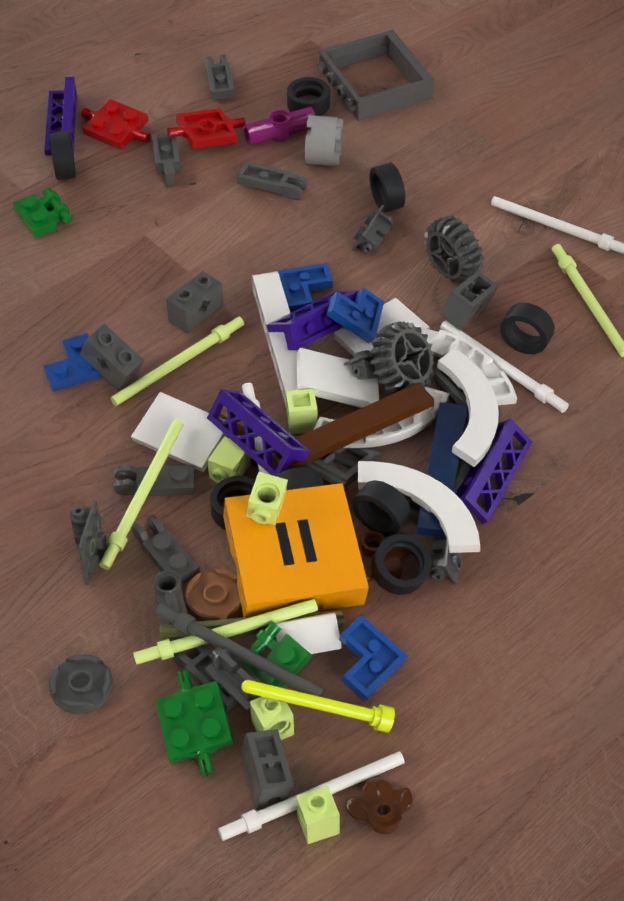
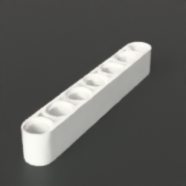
(272, 306)

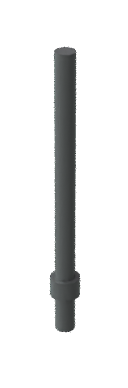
(186, 624)

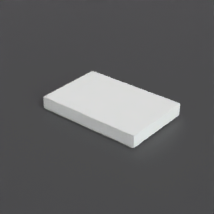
(391, 313)
(333, 379)
(194, 442)

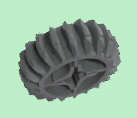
(453, 249)
(402, 356)

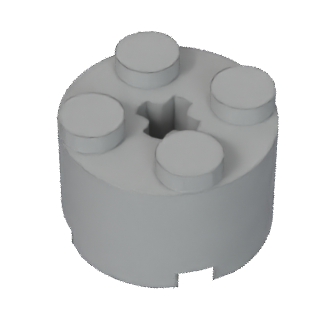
(323, 140)

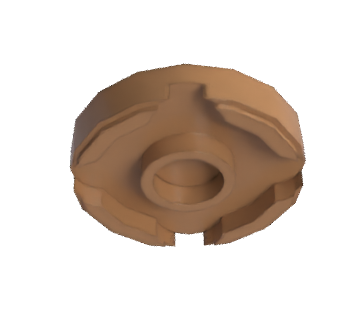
(213, 595)

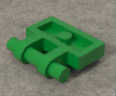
(35, 212)
(286, 654)

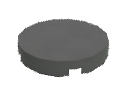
(81, 684)

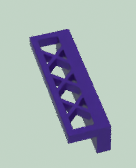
(67, 107)
(308, 322)
(263, 425)
(477, 479)

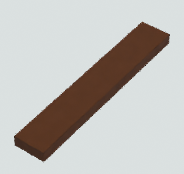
(362, 423)

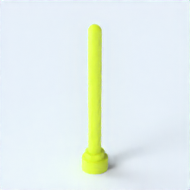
(379, 717)

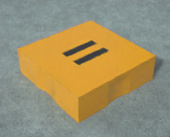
(301, 557)

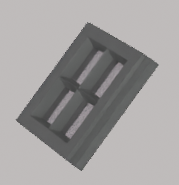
(342, 464)

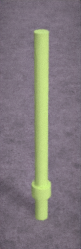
(568, 267)
(218, 335)
(118, 539)
(165, 649)

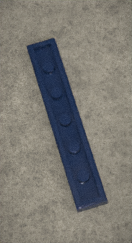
(442, 462)

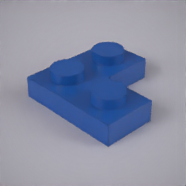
(301, 280)
(358, 317)
(71, 370)
(377, 657)

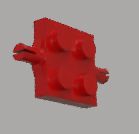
(115, 124)
(206, 128)

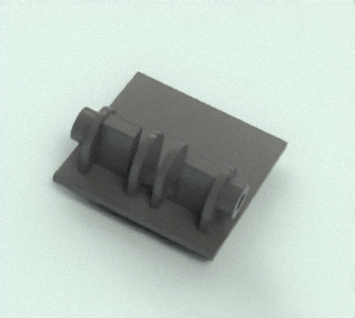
(88, 537)

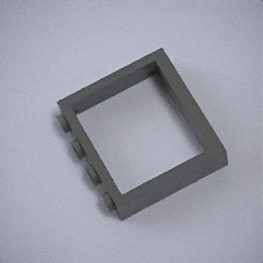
(371, 47)

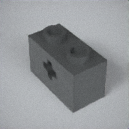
(469, 300)
(195, 302)
(111, 357)

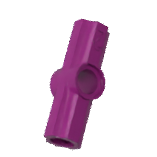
(278, 126)

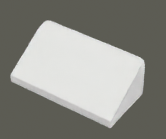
(314, 633)

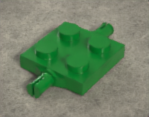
(194, 722)

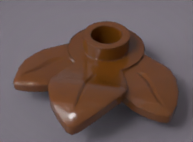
(392, 558)
(380, 805)

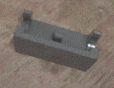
(266, 767)

